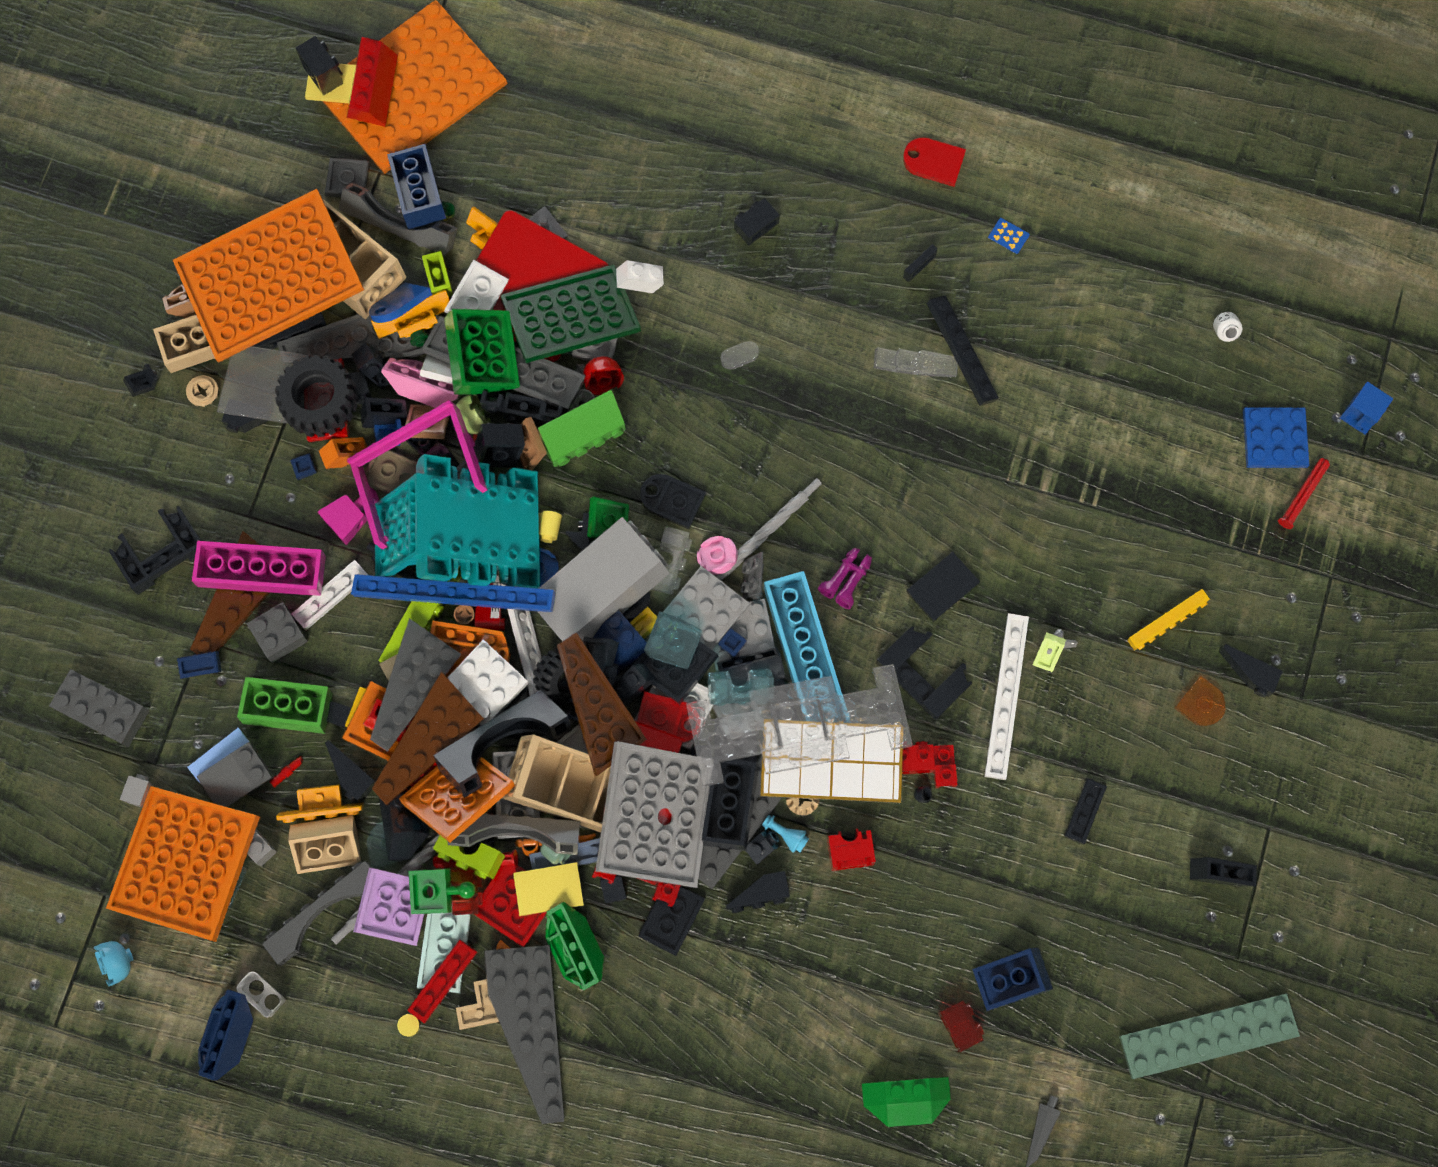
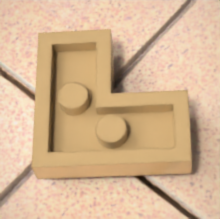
(479, 1013)

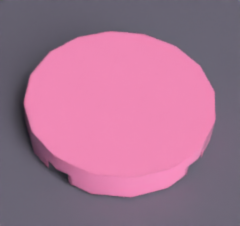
(717, 555)

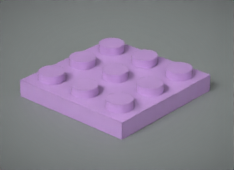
(387, 908)

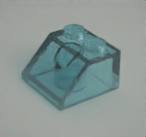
(673, 640)

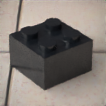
(320, 65)
(499, 444)

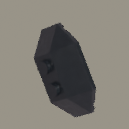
(402, 829)

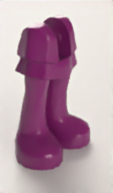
(844, 597)

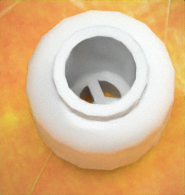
(1227, 326)

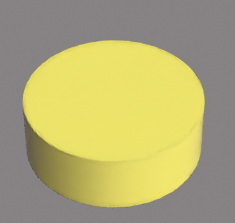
(408, 1025)

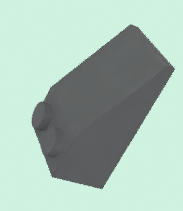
(235, 775)

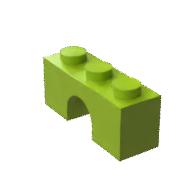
(484, 861)

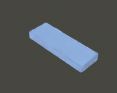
(218, 752)

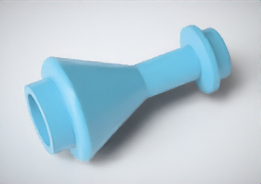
(793, 838)

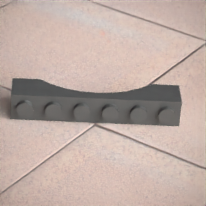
(361, 204)
(558, 835)
(287, 941)

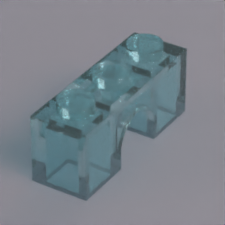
(722, 691)

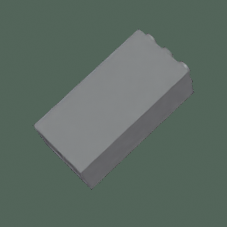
(602, 580)

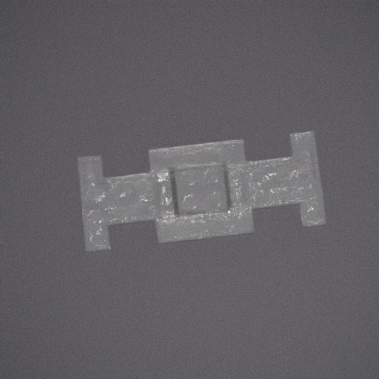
(797, 715)

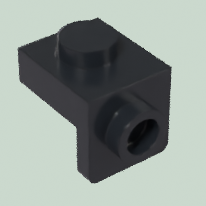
(141, 381)
(763, 846)

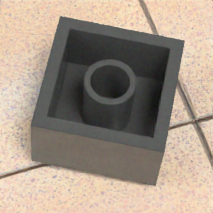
(277, 632)

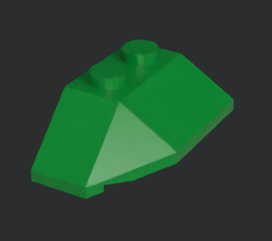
(574, 946)
(907, 1100)

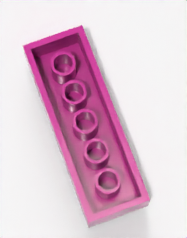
(259, 568)

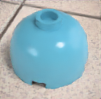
(113, 961)

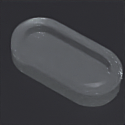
(739, 355)

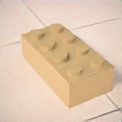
(183, 344)

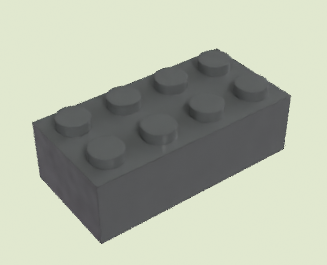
(99, 708)

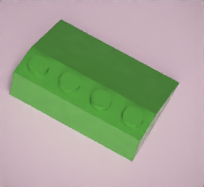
(582, 429)

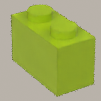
(437, 273)

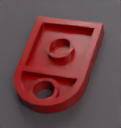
(935, 160)
(665, 715)

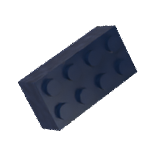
(416, 186)

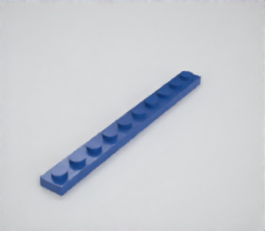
(453, 593)

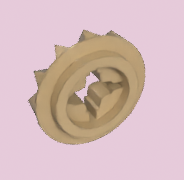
(204, 382)
(805, 808)

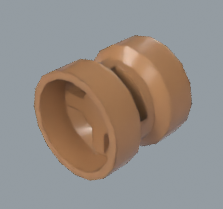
(464, 612)

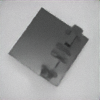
(753, 575)

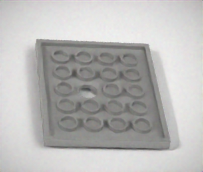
(631, 835)

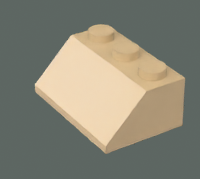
(324, 844)

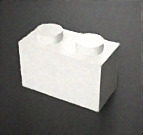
(639, 276)

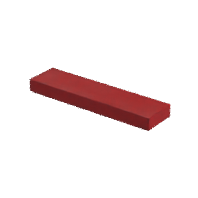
(442, 981)

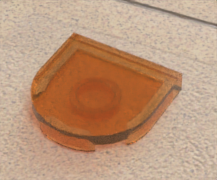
(1202, 703)

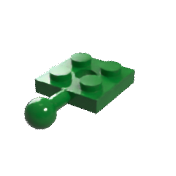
(442, 890)

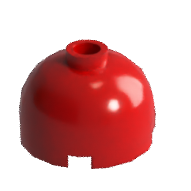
(602, 375)

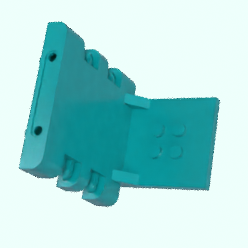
(450, 524)

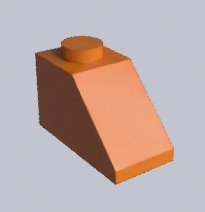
(337, 451)

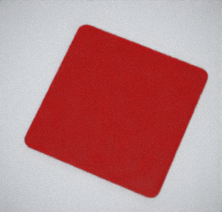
(532, 256)

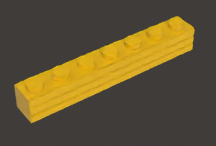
(1168, 620)

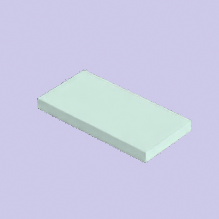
(440, 937)

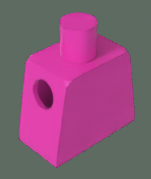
(344, 517)

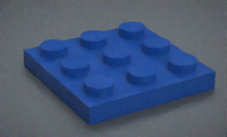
(1276, 438)

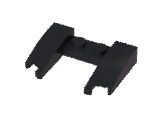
(141, 574)
(931, 700)

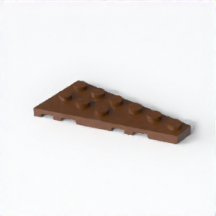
(226, 613)
(597, 705)
(438, 723)

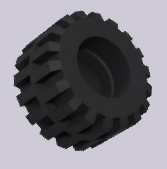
(547, 678)

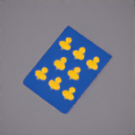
(1008, 235)

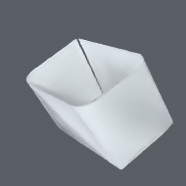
(244, 984)

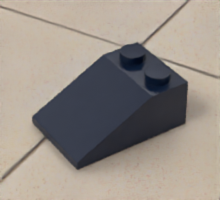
(630, 641)
(1012, 978)

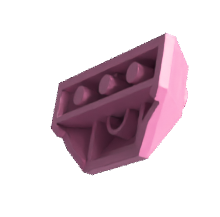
(407, 382)

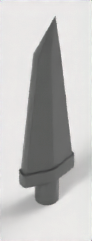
(1044, 1124)

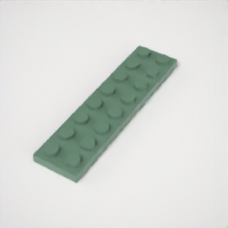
(1209, 1036)

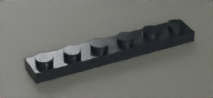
(962, 350)

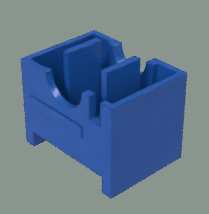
(1366, 408)

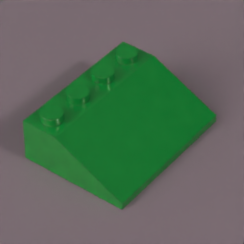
(481, 351)

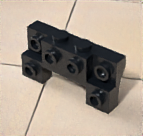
(518, 407)
(604, 654)

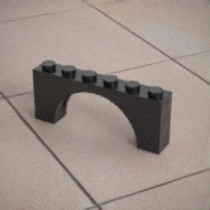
(533, 714)

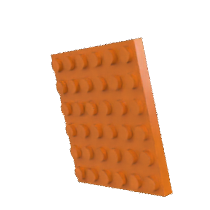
(183, 863)

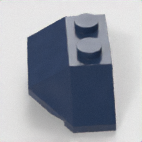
(224, 1035)

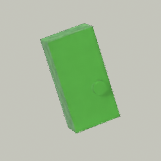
(284, 705)

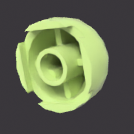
(472, 413)

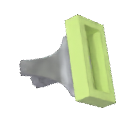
(1051, 649)

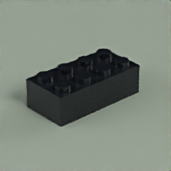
(731, 806)

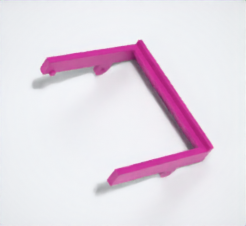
(369, 495)

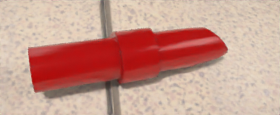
(286, 771)

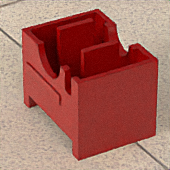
(851, 854)

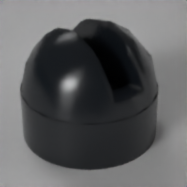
(923, 794)

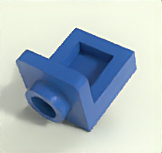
(382, 431)

